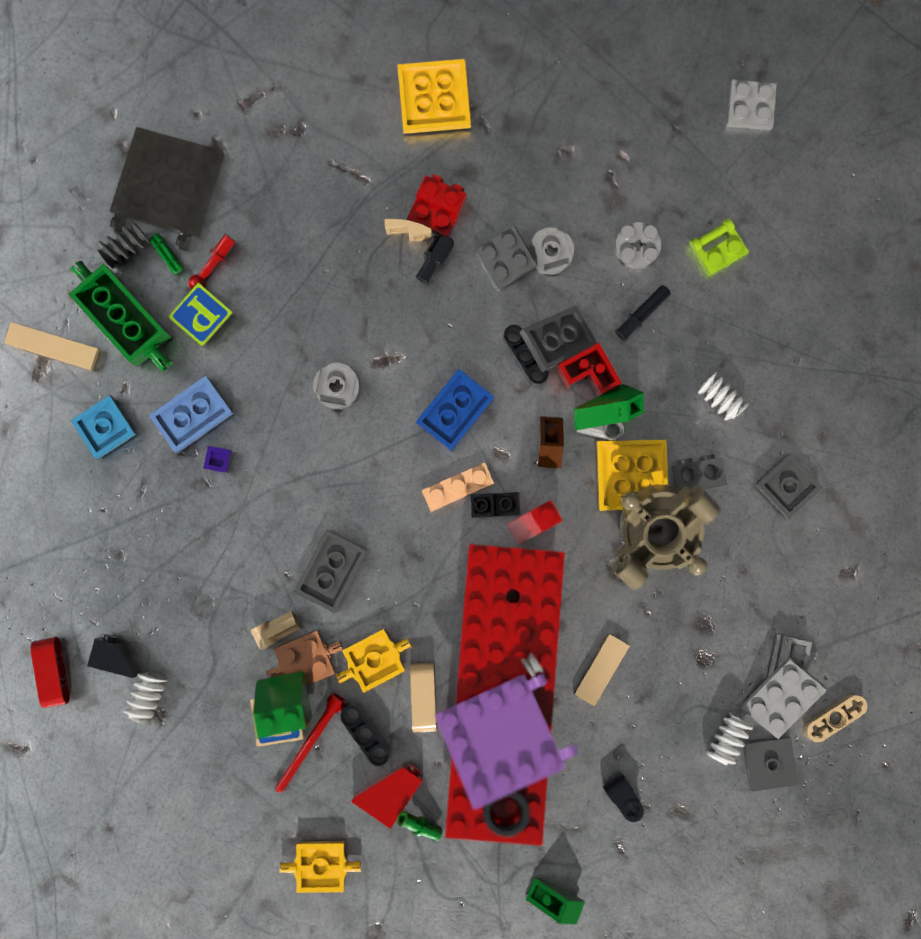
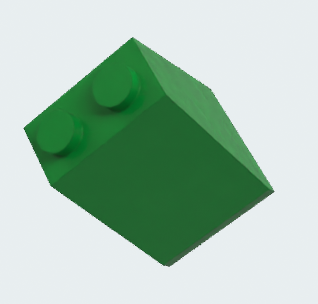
(281, 705)

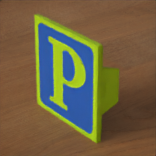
(200, 314)

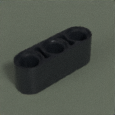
(515, 349)
(366, 745)

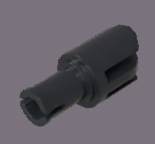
(435, 257)

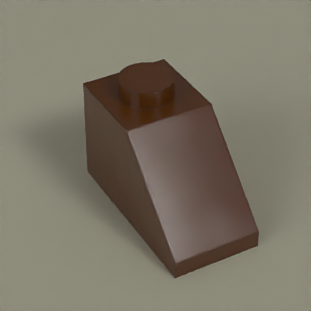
(550, 442)

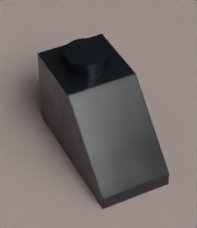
(112, 657)

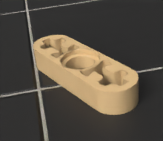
(824, 732)

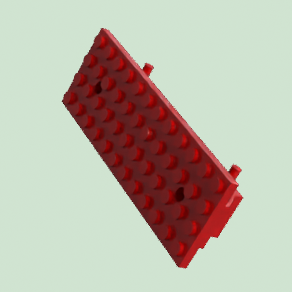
(507, 615)

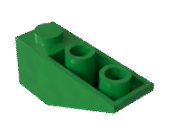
(610, 408)

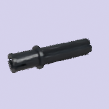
(642, 313)

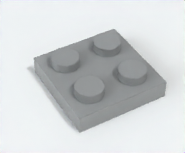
(751, 105)

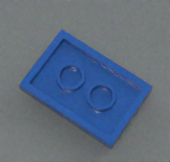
(455, 409)

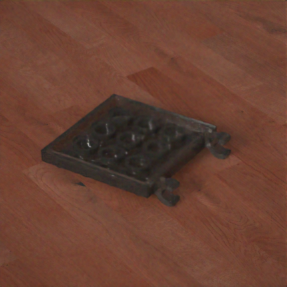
(166, 184)

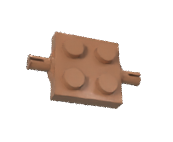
(306, 654)

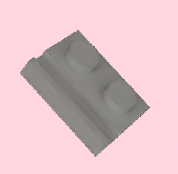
(795, 648)

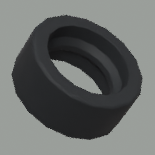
(515, 828)

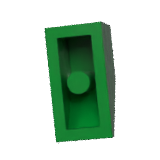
(555, 901)

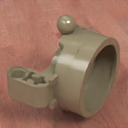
(686, 507)

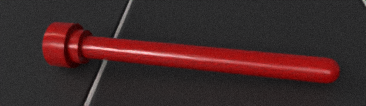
(334, 704)

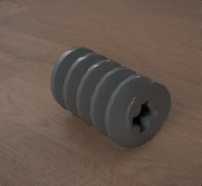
(122, 244)

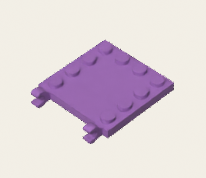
(501, 741)

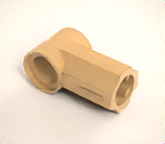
(271, 632)

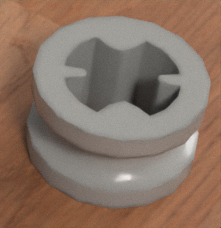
(532, 665)

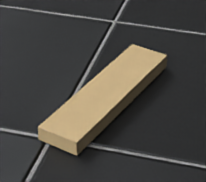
(51, 346)

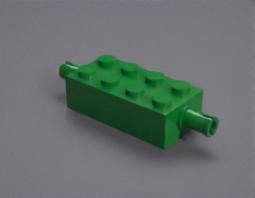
(120, 315)

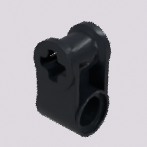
(622, 795)

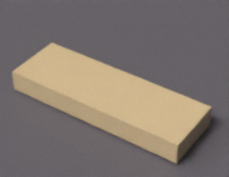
(601, 670)

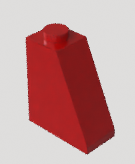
(534, 522)
(389, 793)

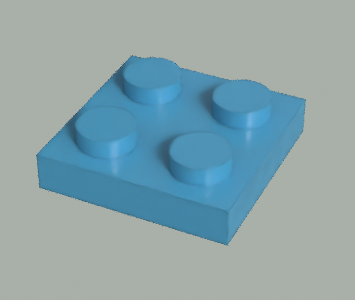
(103, 427)

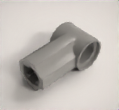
(601, 432)

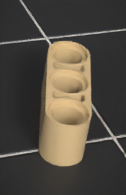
(423, 697)

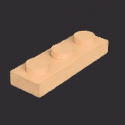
(457, 487)

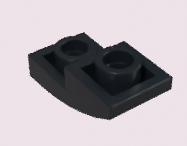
(495, 504)

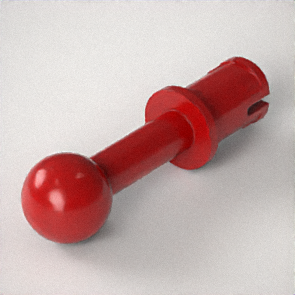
(218, 253)

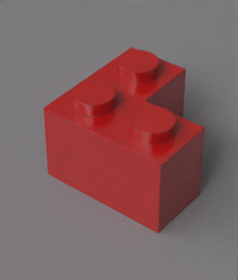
(591, 365)

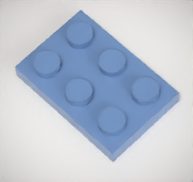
(191, 414)

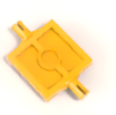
(373, 660)
(320, 866)

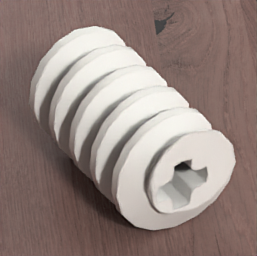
(723, 397)
(145, 697)
(730, 740)

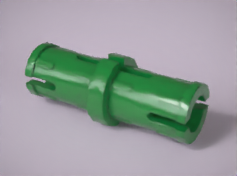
(419, 826)

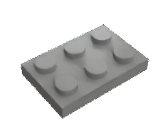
(783, 697)

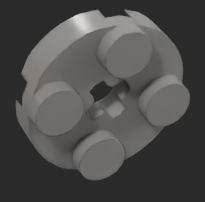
(645, 234)
(556, 239)
(347, 379)

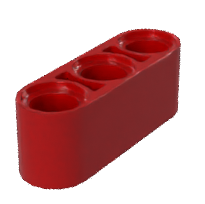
(50, 672)

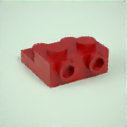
(437, 205)

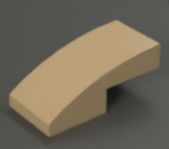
(416, 231)

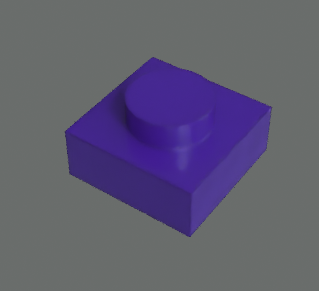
(217, 459)

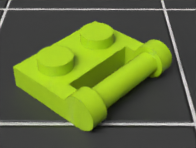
(723, 253)

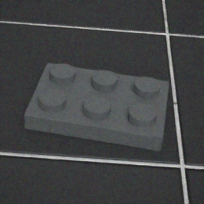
(558, 338)
(330, 571)

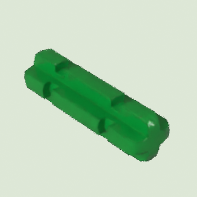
(166, 253)

